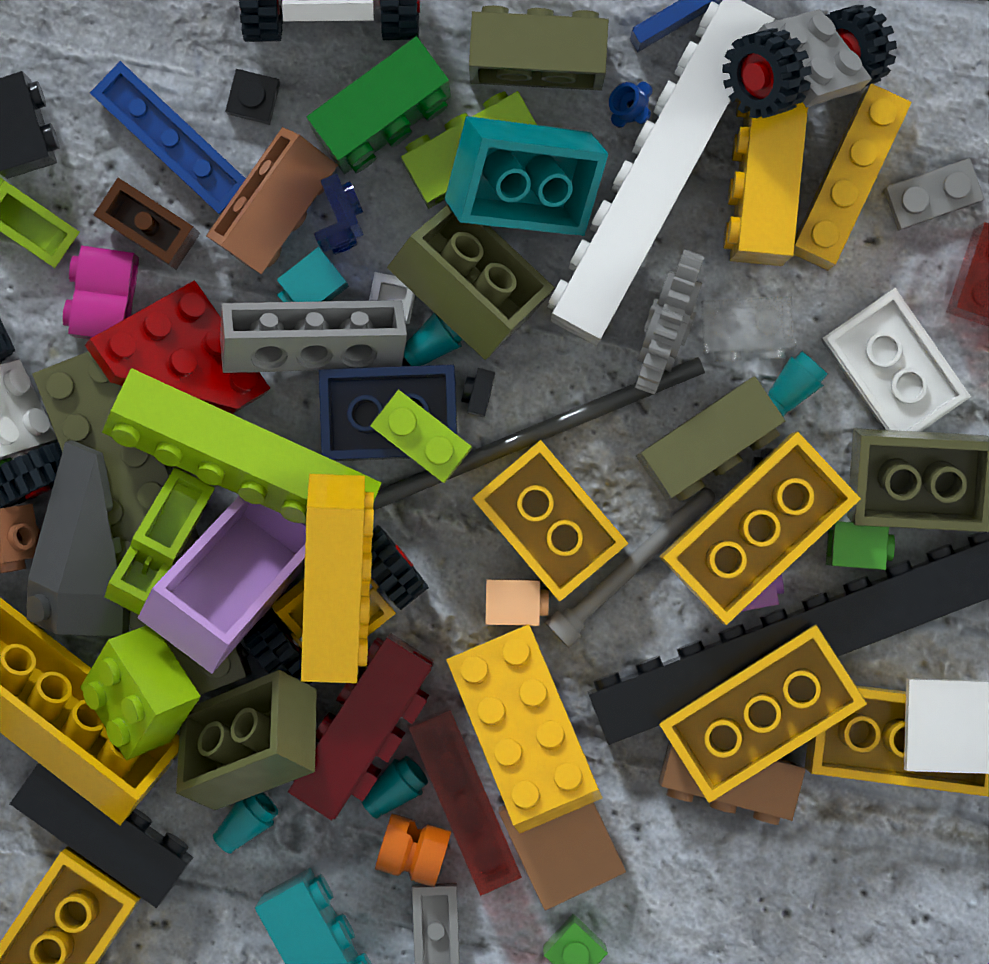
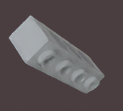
(311, 335)

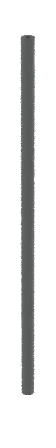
(539, 432)

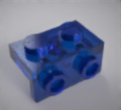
(346, 207)

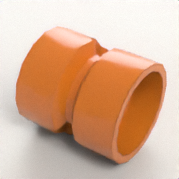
(413, 850)

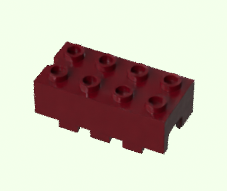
(365, 726)

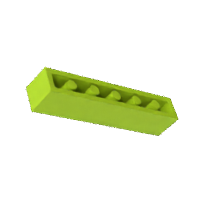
(218, 446)

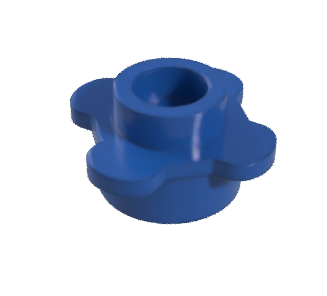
(623, 97)

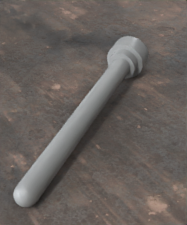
(570, 622)

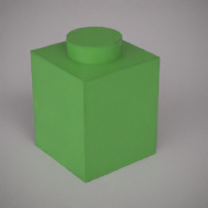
(859, 546)
(574, 944)

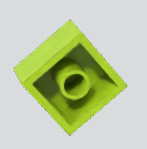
(139, 691)

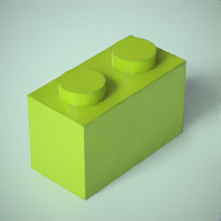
(421, 436)

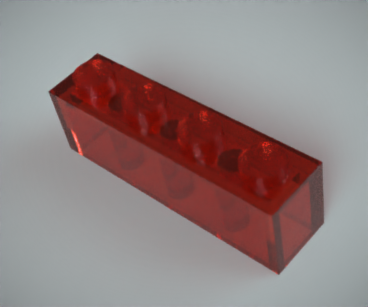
(464, 801)

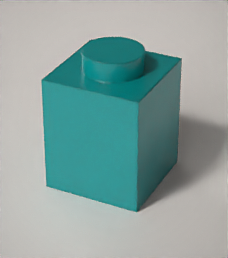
(312, 280)

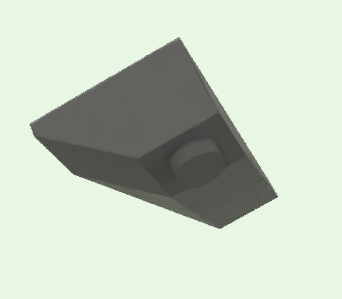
(76, 552)

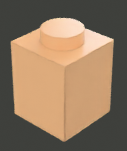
(515, 602)

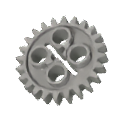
(669, 321)

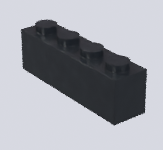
(129, 852)

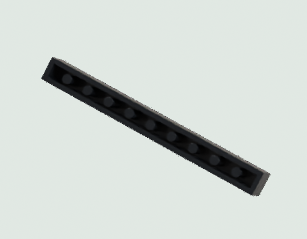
(847, 621)

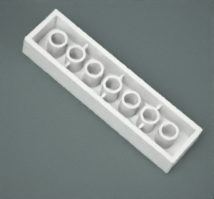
(653, 183)

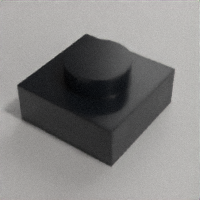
(252, 96)
(478, 392)

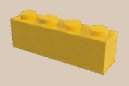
(850, 176)

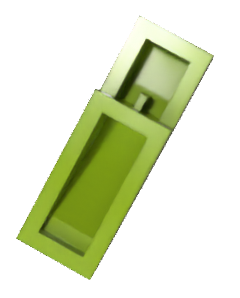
(34, 225)
(159, 539)

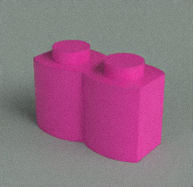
(102, 292)

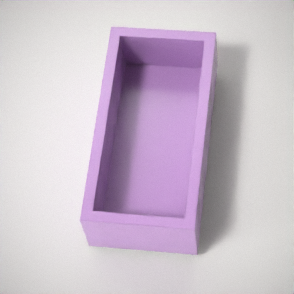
(226, 582)

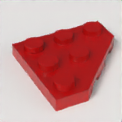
(179, 346)

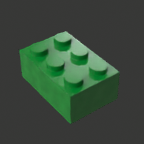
(381, 107)

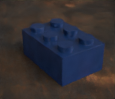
(358, 395)

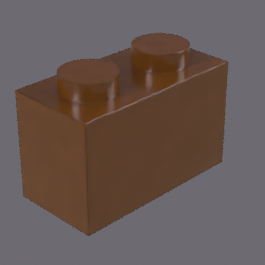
(147, 223)

